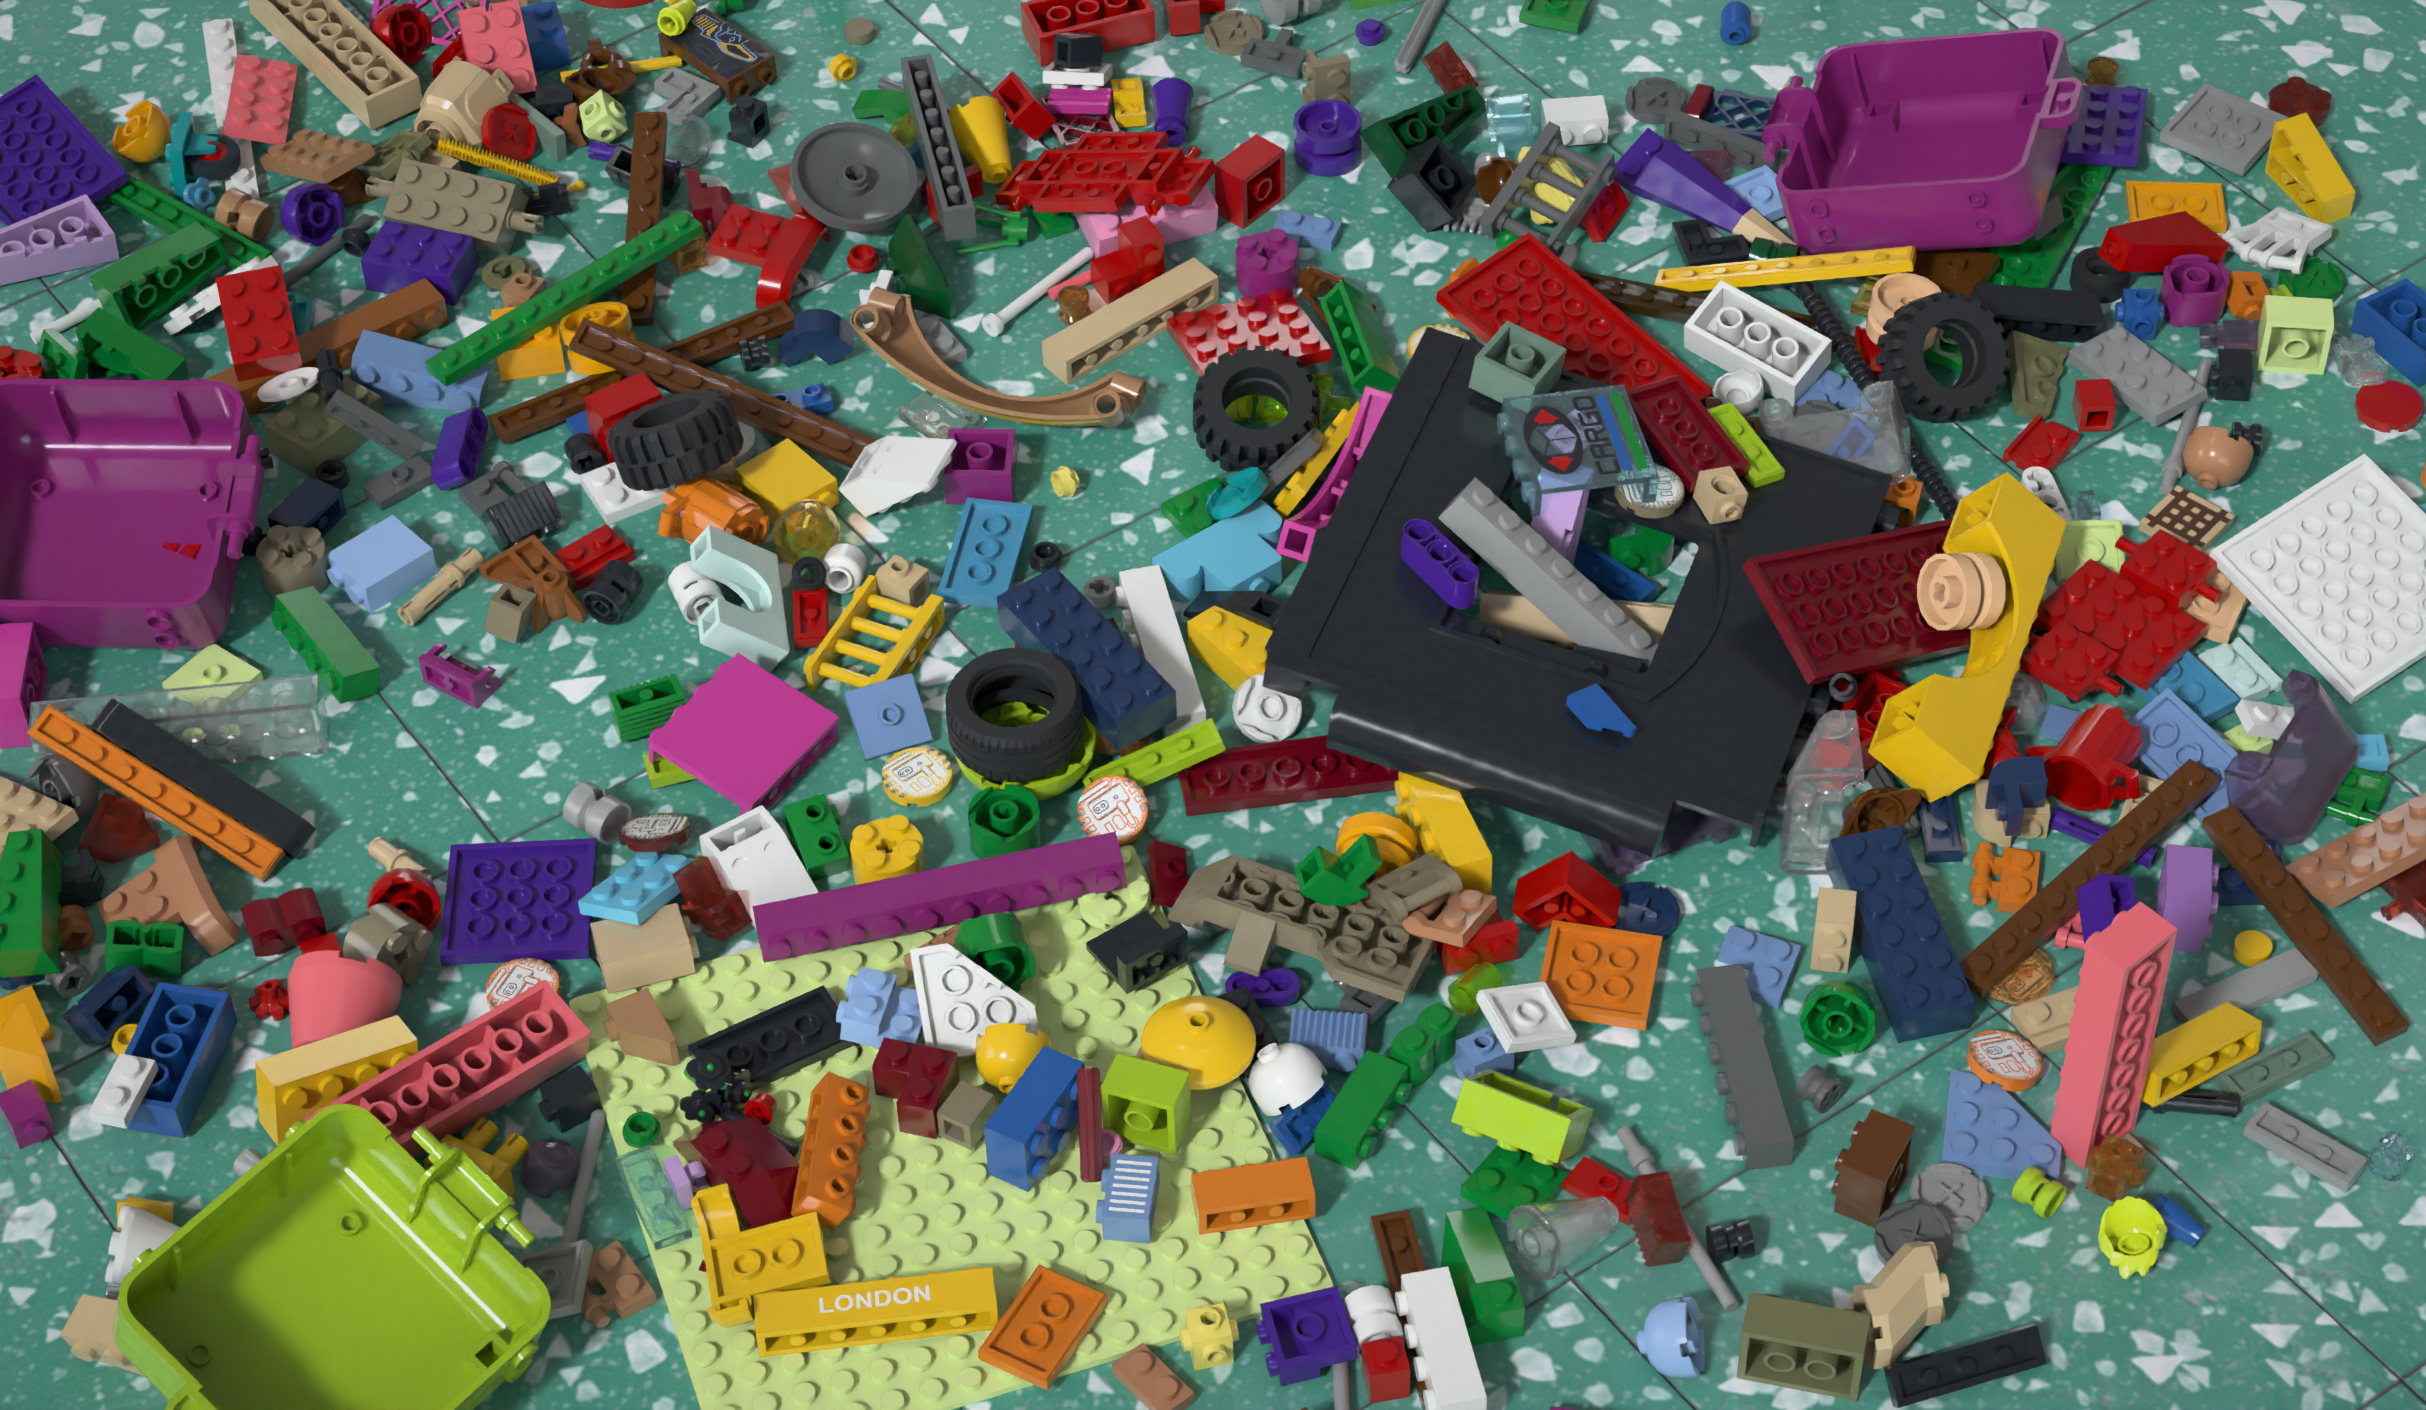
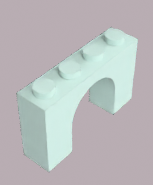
(756, 579)

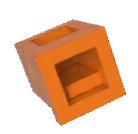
(2246, 294)
(1906, 495)

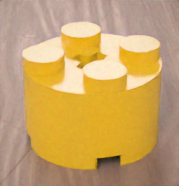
(886, 849)

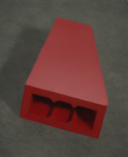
(2156, 241)

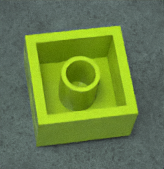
(1147, 1102)

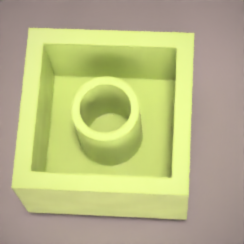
(2294, 334)

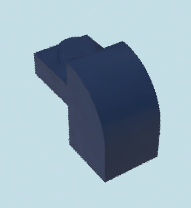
(819, 333)
(2015, 786)

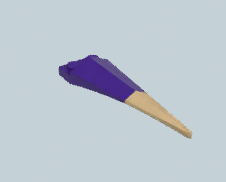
(1676, 180)

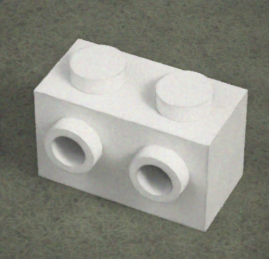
(1580, 119)

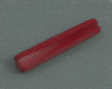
(1090, 1124)

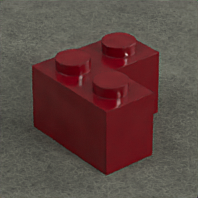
(920, 1081)

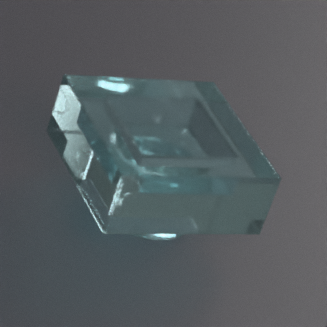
(2087, 507)

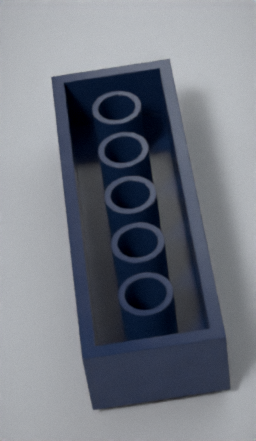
(1117, 684)
(1901, 935)

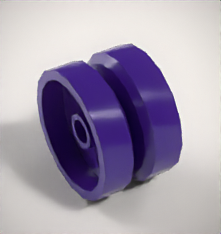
(1327, 137)

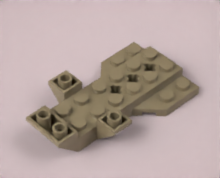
(1265, 908)

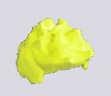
(2131, 1235)

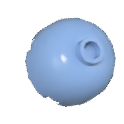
(1673, 1339)

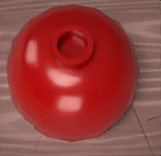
(403, 31)
(410, 893)

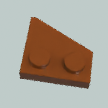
(520, 563)

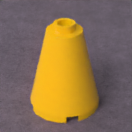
(983, 137)

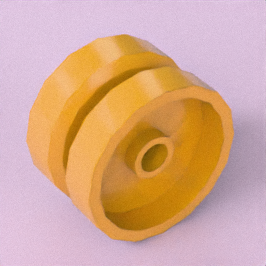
(609, 314)
(1393, 837)

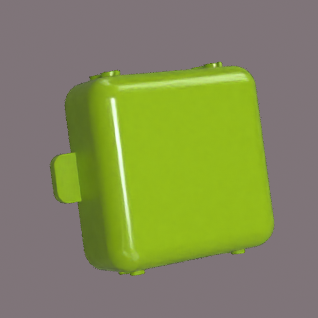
(338, 1282)

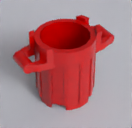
(2093, 760)

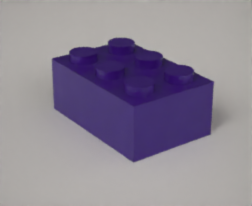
(411, 253)

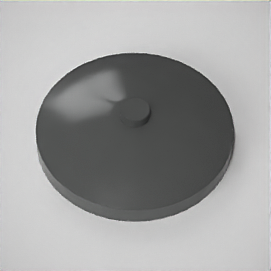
(853, 176)

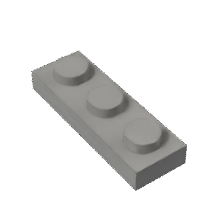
(2305, 1147)

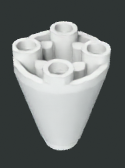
(138, 1233)

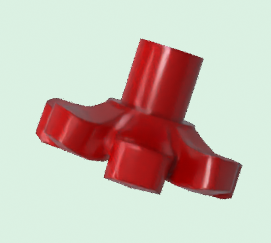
(270, 999)

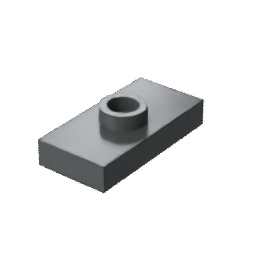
(399, 482)

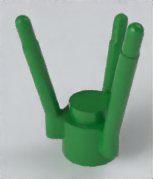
(1013, 227)

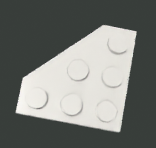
(209, 298)
(962, 999)

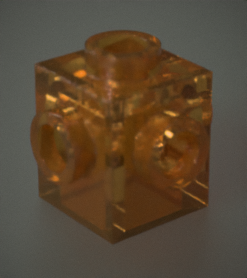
(690, 256)
(2115, 1168)

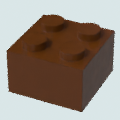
(1872, 1167)

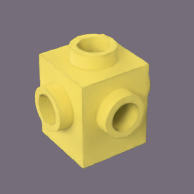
(1209, 1336)

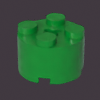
(1004, 821)
(998, 946)

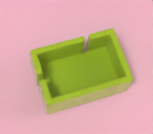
(1521, 1116)

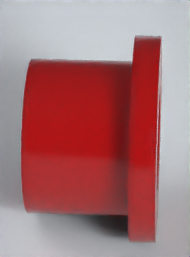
(761, 1107)

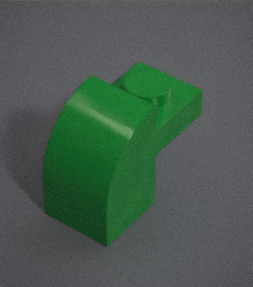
(1644, 550)
(1339, 879)

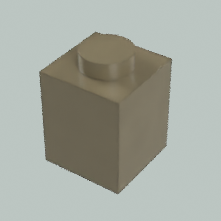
(510, 612)
(965, 1114)

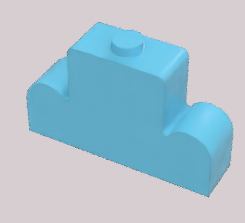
(1226, 556)

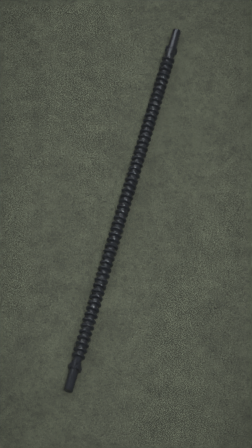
(1863, 377)

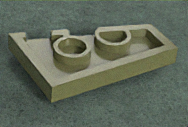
(2034, 373)

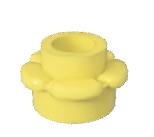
(1065, 481)

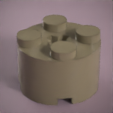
(292, 560)
(391, 939)

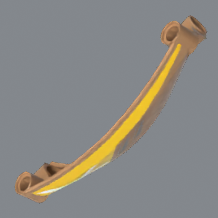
(902, 345)

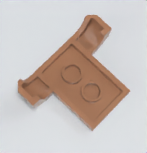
(174, 892)

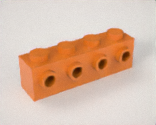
(831, 1150)

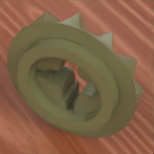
(496, 271)

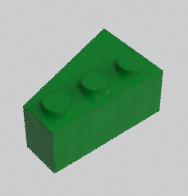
(120, 349)

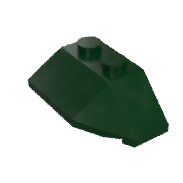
(918, 271)

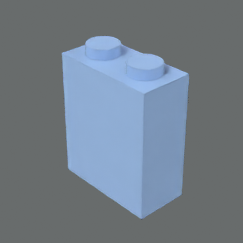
(381, 564)

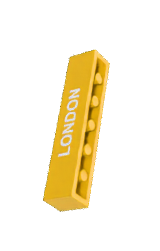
(875, 1311)

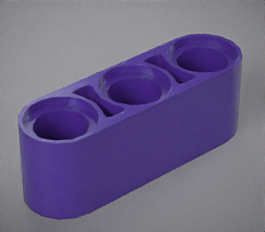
(459, 448)
(1439, 563)

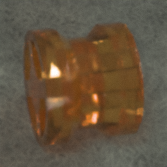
(2101, 71)
(1073, 304)

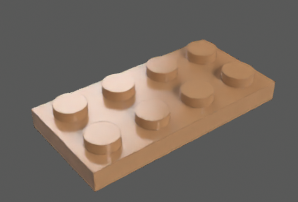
(316, 156)

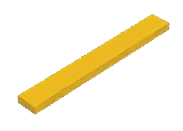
(1790, 269)

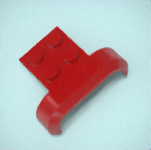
(770, 243)

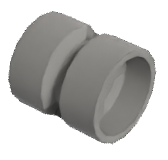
(596, 811)

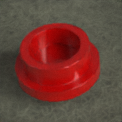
(862, 259)

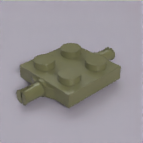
(389, 155)

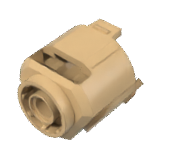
(459, 101)

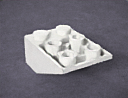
(895, 471)
(756, 860)

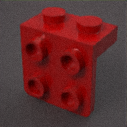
(1492, 943)

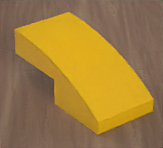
(1128, 102)

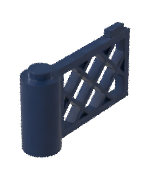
(1743, 104)

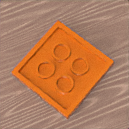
(1602, 973)

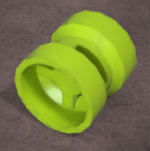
(2039, 1192)

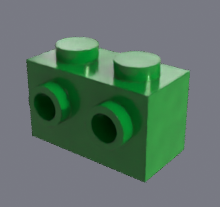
(816, 836)

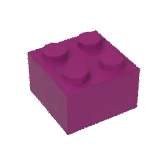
(981, 465)

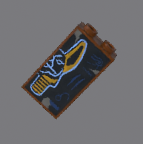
(722, 55)

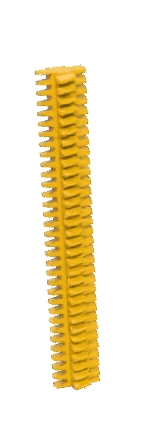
(495, 163)

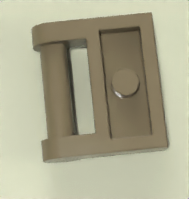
(1414, 885)

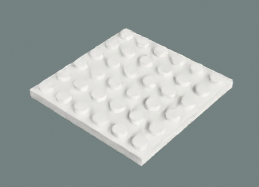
(2340, 576)

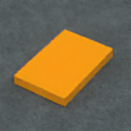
(2157, 199)

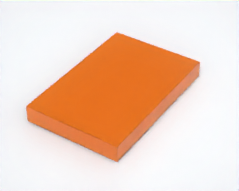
(1043, 1327)

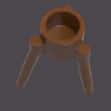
(1317, 283)

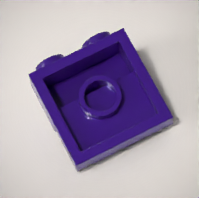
(1305, 1335)

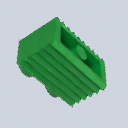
(645, 706)

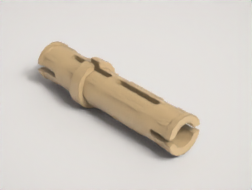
(450, 578)

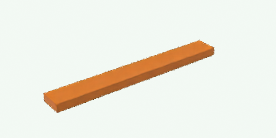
(156, 793)

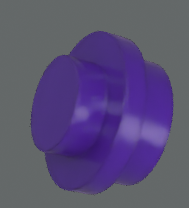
(1370, 32)

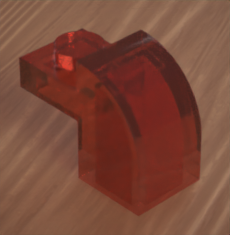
(708, 905)

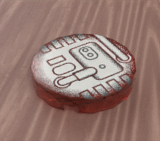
(654, 831)

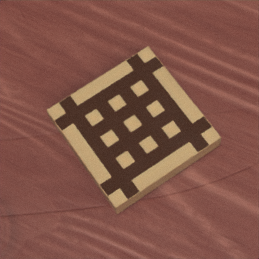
(2188, 519)

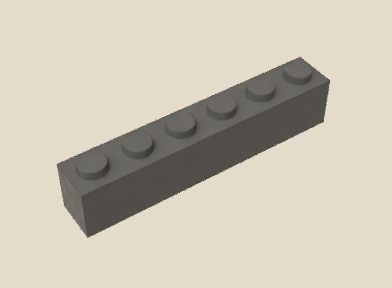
(1742, 1067)

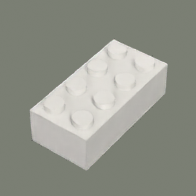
(1747, 334)

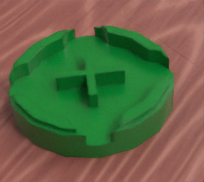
(2315, 281)

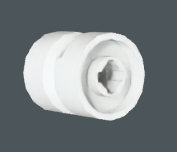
(692, 591)
(1372, 1315)

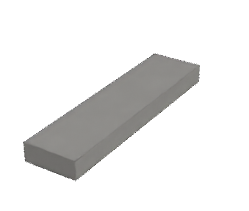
(2251, 986)

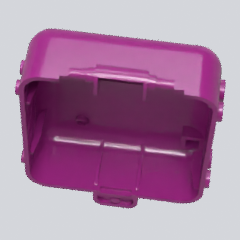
(1924, 141)
(98, 487)

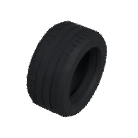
(1021, 751)

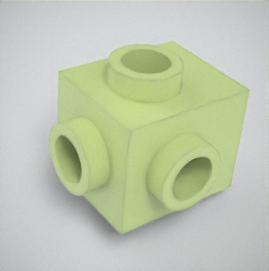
(602, 117)

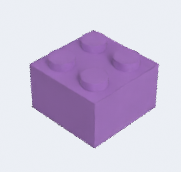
(2187, 894)

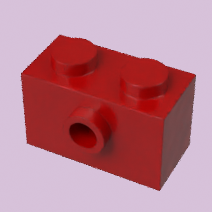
(1023, 107)

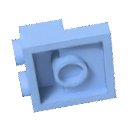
(878, 1010)

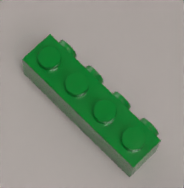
(1359, 338)
(326, 644)

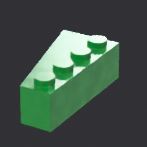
(158, 275)
(29, 905)

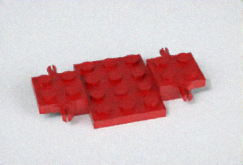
(1105, 172)
(2121, 621)

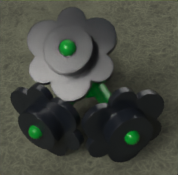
(707, 1072)

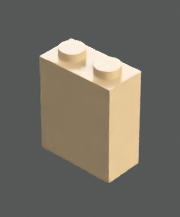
(645, 952)

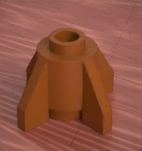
(554, 599)

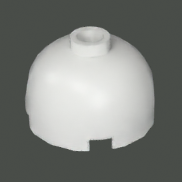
(1285, 1076)

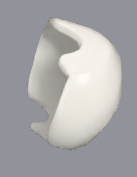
(1740, 388)

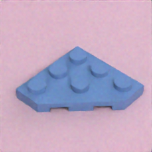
(1994, 1132)

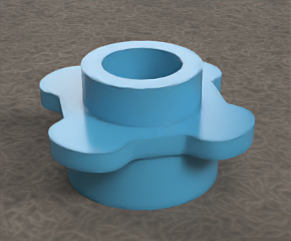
(198, 195)

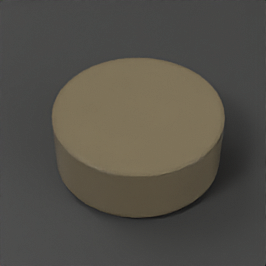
(859, 31)

